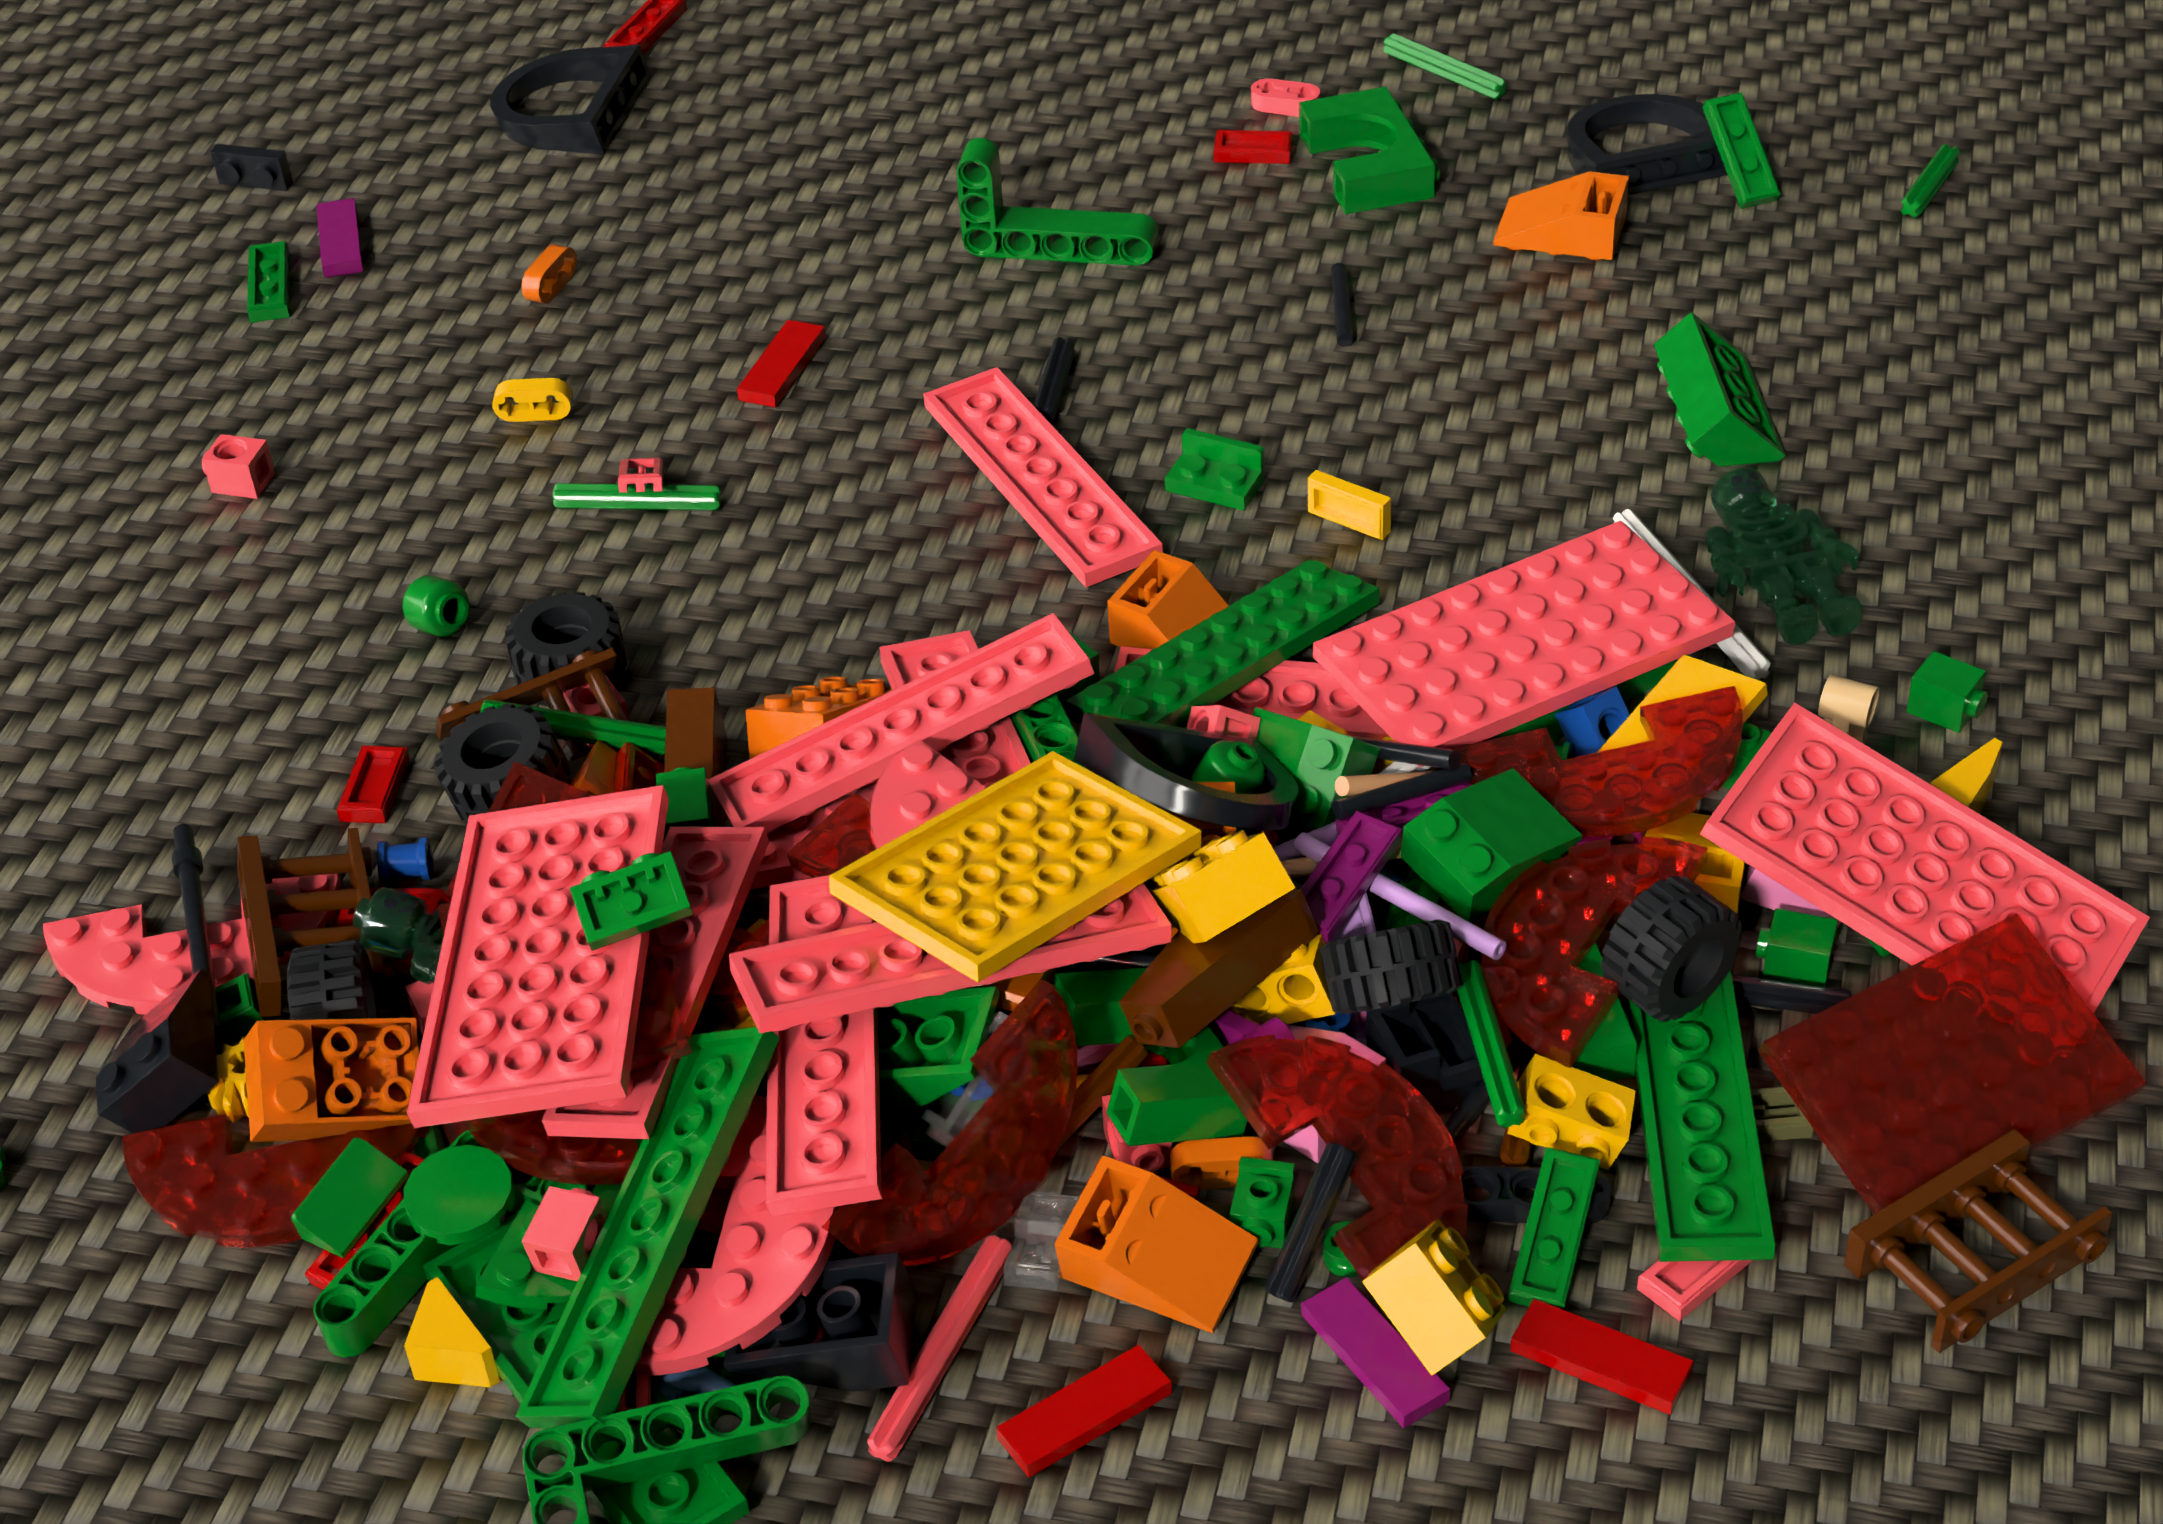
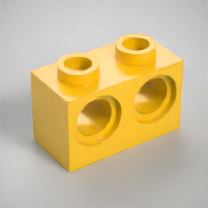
(1292, 991)
(1574, 1111)

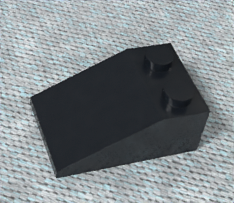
(162, 1061)
(845, 1333)

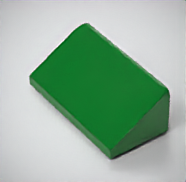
(348, 1198)

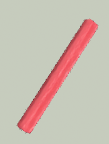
(939, 1349)

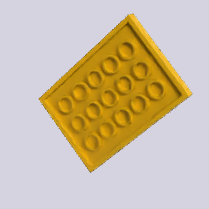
(1014, 865)

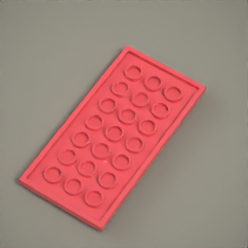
(1522, 640)
(1909, 858)
(518, 995)

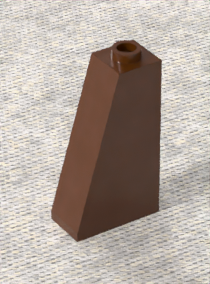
(696, 735)
(1199, 981)

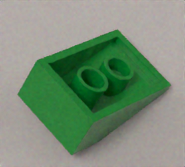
(1315, 761)
(1483, 840)
(929, 1046)

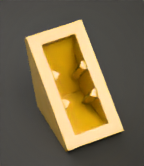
(446, 1343)

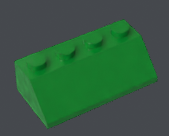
(1716, 396)

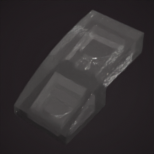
(1033, 1255)

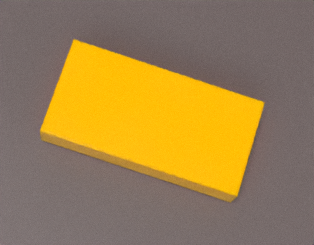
(1349, 505)

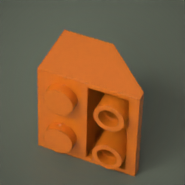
(1160, 602)

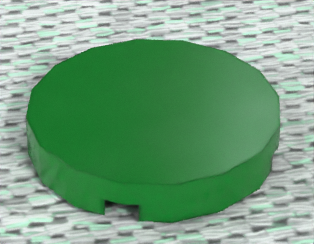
(459, 1194)

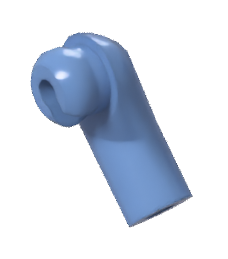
(693, 1381)

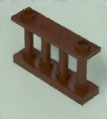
(587, 667)
(262, 906)
(1965, 1193)

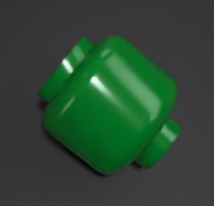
(436, 605)
(1232, 763)

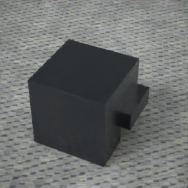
(1428, 1047)

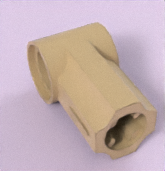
(1848, 705)

